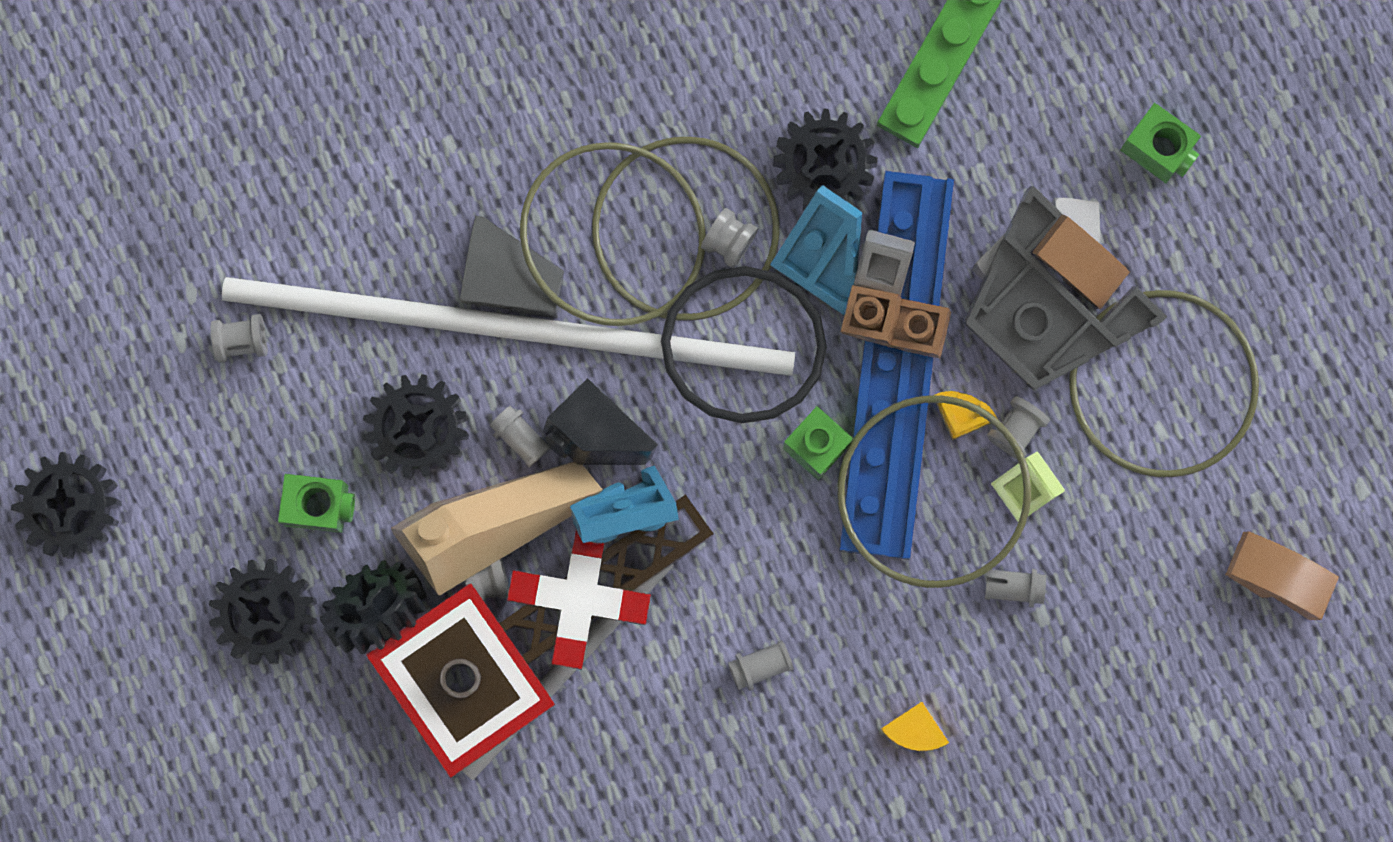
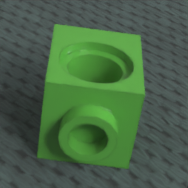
(1156, 124)
(817, 443)
(296, 494)

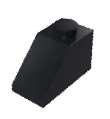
(596, 431)

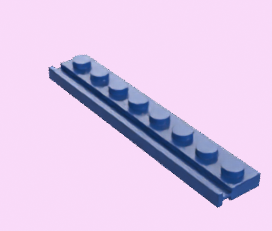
(889, 456)

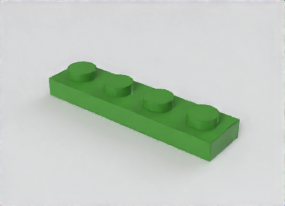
(936, 68)

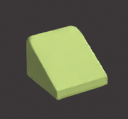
(1043, 486)

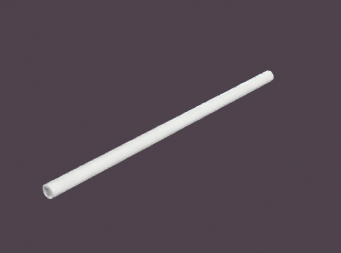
(505, 326)

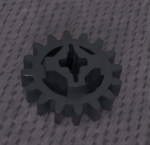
(810, 145)
(434, 412)
(66, 525)
(373, 607)
(249, 631)

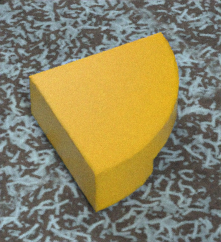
(959, 419)
(915, 730)

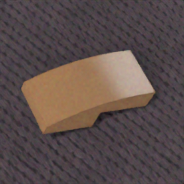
(1081, 261)
(896, 322)
(1282, 574)

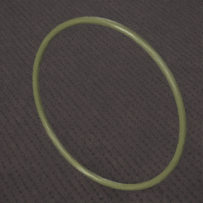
(685, 140)
(531, 266)
(1224, 452)
(932, 583)

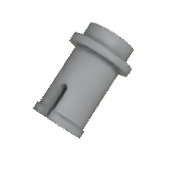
(519, 435)
(1016, 586)
(760, 665)

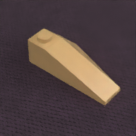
(477, 528)

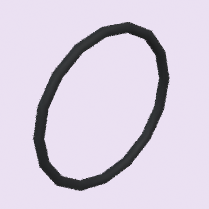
(725, 414)

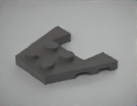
(1033, 318)

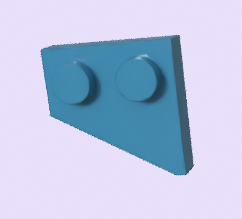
(824, 249)
(622, 511)

